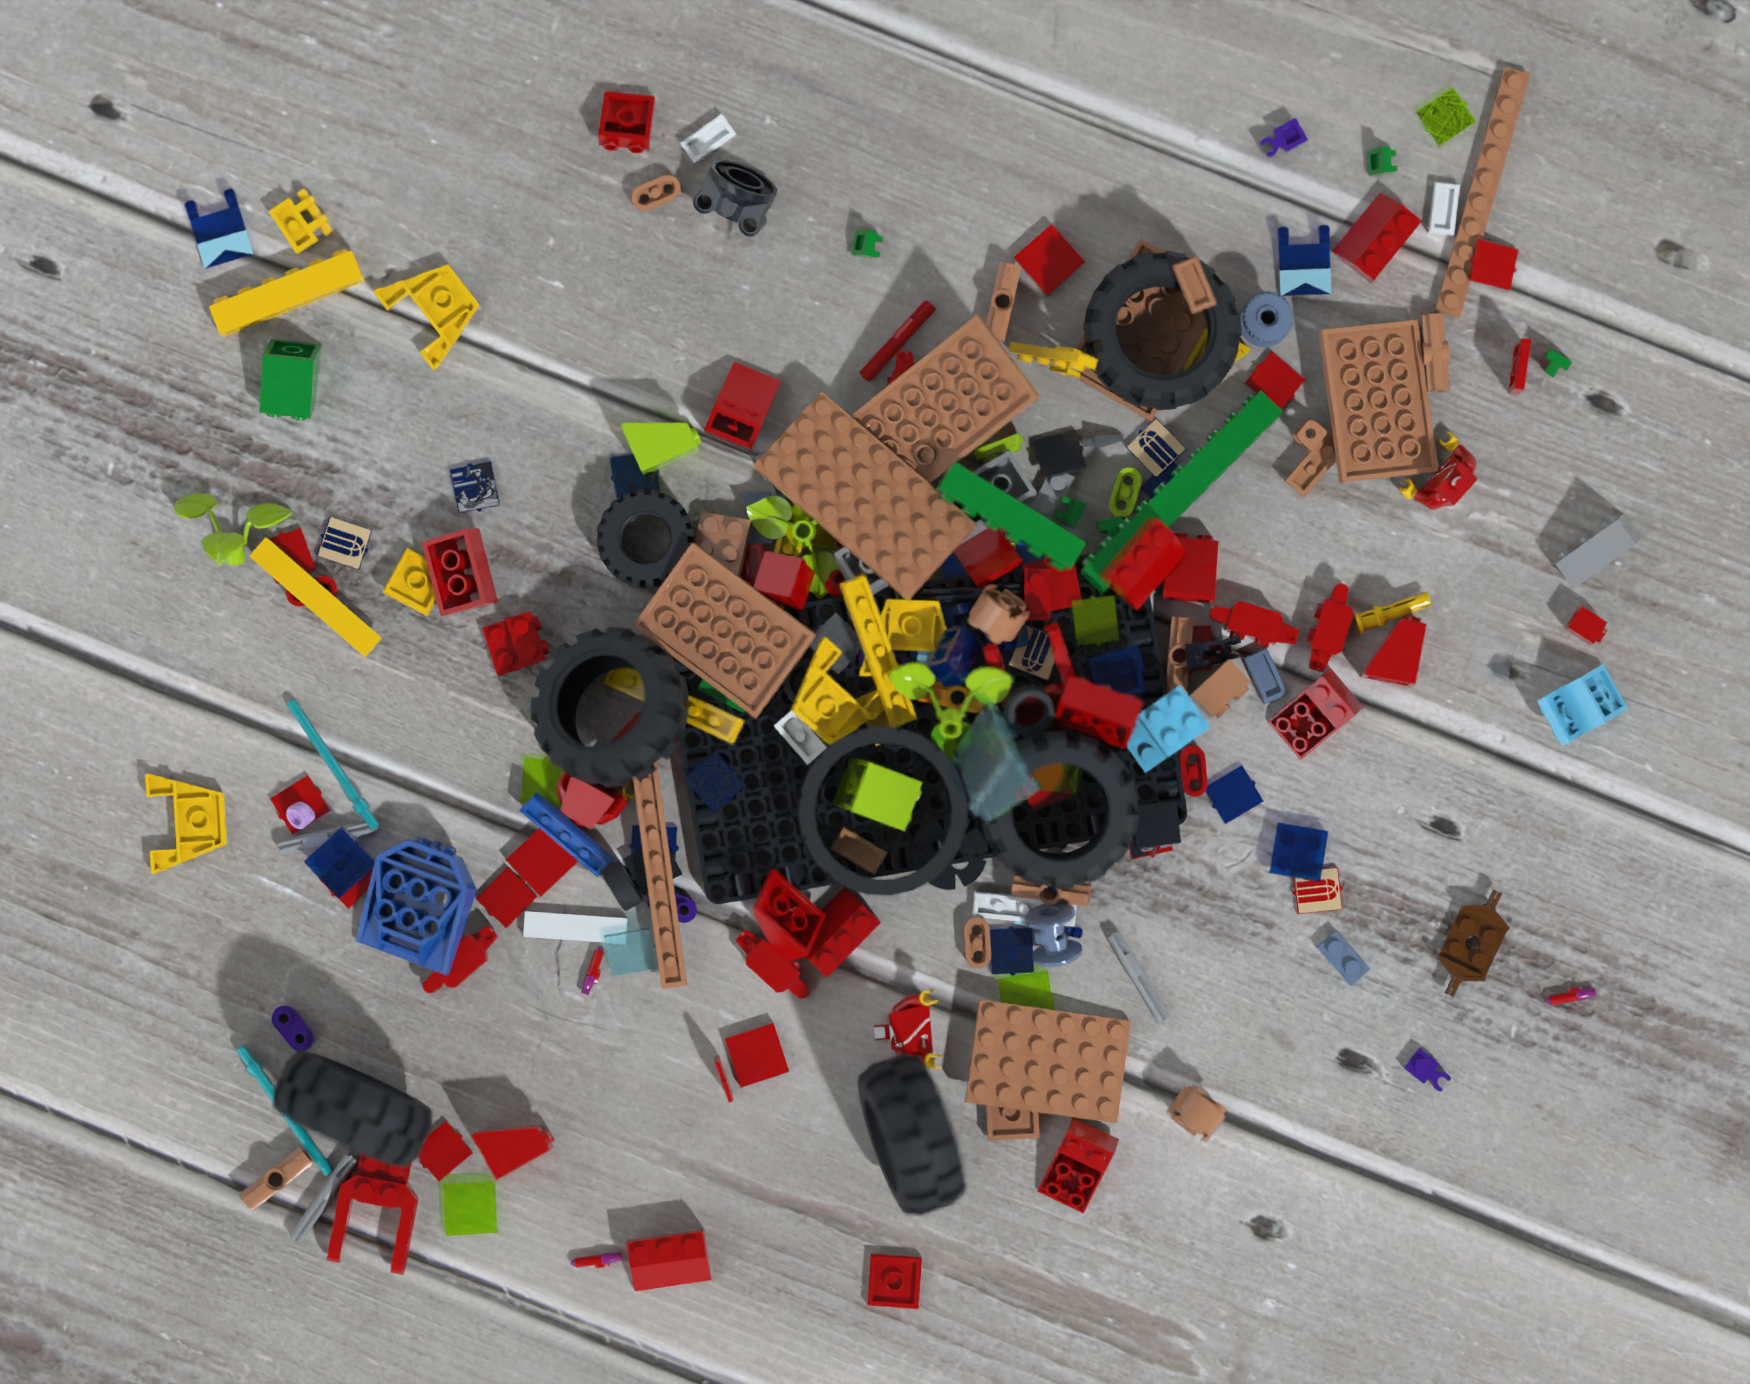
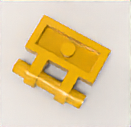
(294, 226)

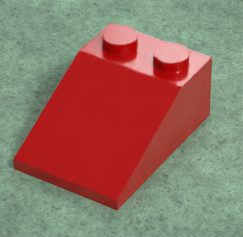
(787, 917)

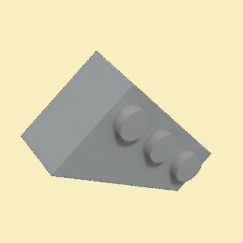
(1597, 550)

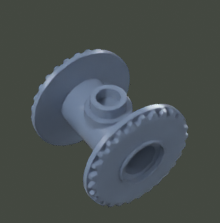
(1277, 309)
(1049, 931)

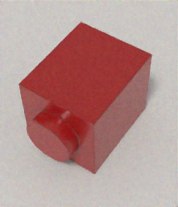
(1587, 626)

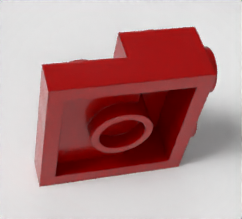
(626, 121)
(515, 643)

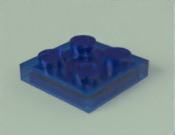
(1298, 852)
(340, 862)

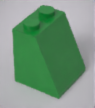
(289, 379)

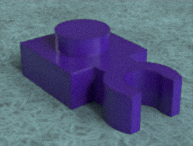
(1286, 136)
(1424, 1068)

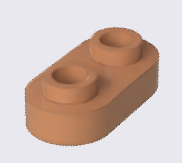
(655, 191)
(977, 942)

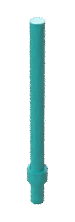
(360, 804)
(255, 1069)

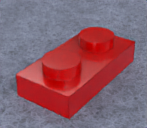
(1037, 594)

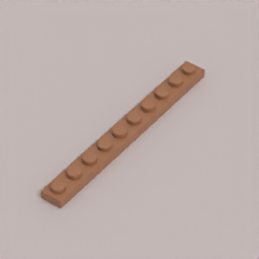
(1482, 191)
(660, 881)

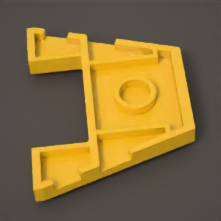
(442, 301)
(910, 626)
(827, 706)
(198, 821)

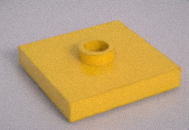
(412, 583)

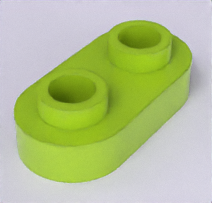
(990, 451)
(1125, 493)

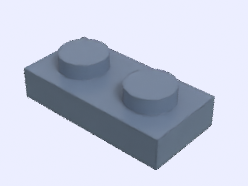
(1343, 958)

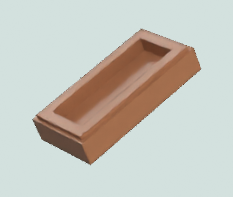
(1194, 285)
(858, 850)

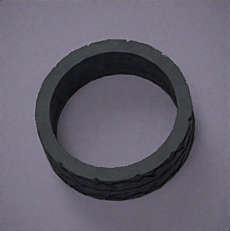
(861, 739)

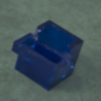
(1119, 671)

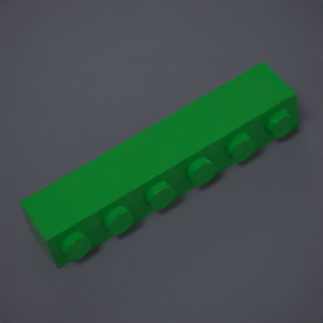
(1010, 516)

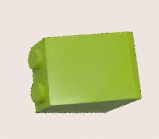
(660, 443)
(877, 793)

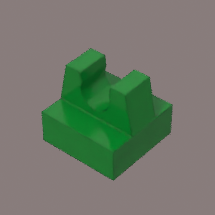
(1380, 161)
(864, 243)
(1556, 361)
(1073, 512)
(1109, 525)

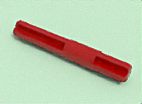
(897, 340)

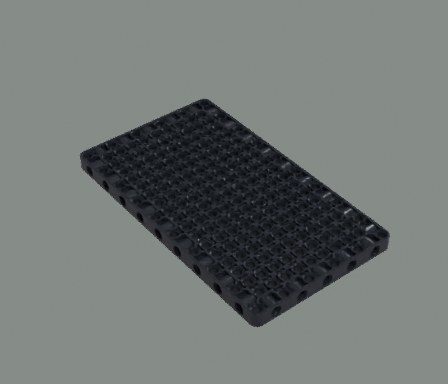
(1042, 831)

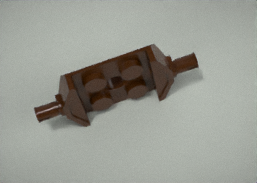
(1488, 928)

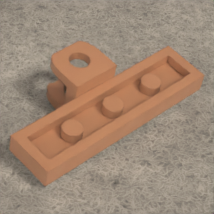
(1317, 460)

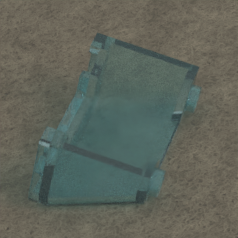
(992, 764)

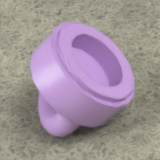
(300, 815)

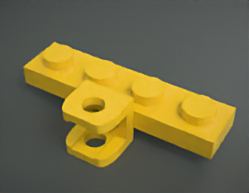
(1061, 358)

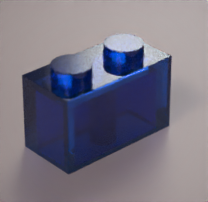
(954, 656)

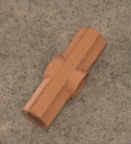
(1006, 286)
(1435, 352)
(1180, 634)
(1079, 895)
(289, 1168)

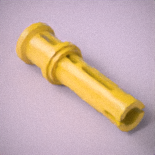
(1380, 615)

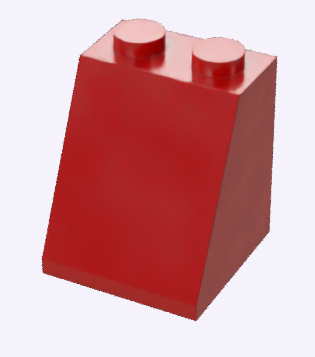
(1195, 574)
(1398, 654)
(512, 1147)

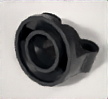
(737, 195)

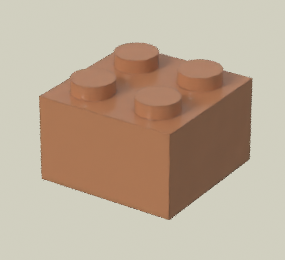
(1219, 689)

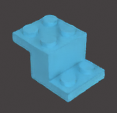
(1582, 704)
(1165, 729)

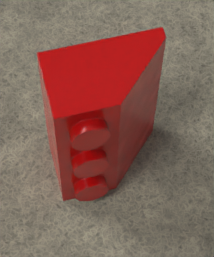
(1376, 237)
(1143, 562)
(460, 571)
(1098, 712)
(842, 931)
(669, 1260)

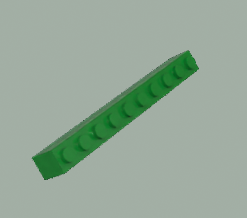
(1189, 480)

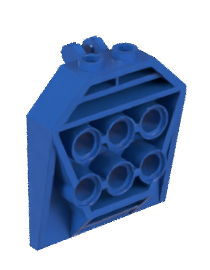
(439, 872)

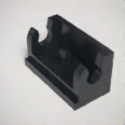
(1211, 651)

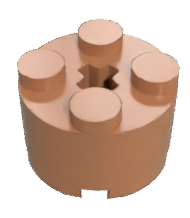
(998, 614)
(1196, 1113)

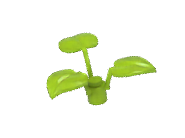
(771, 519)
(228, 546)
(986, 684)

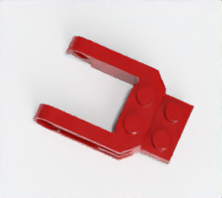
(1032, 708)
(380, 1186)

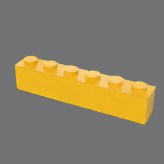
(286, 293)

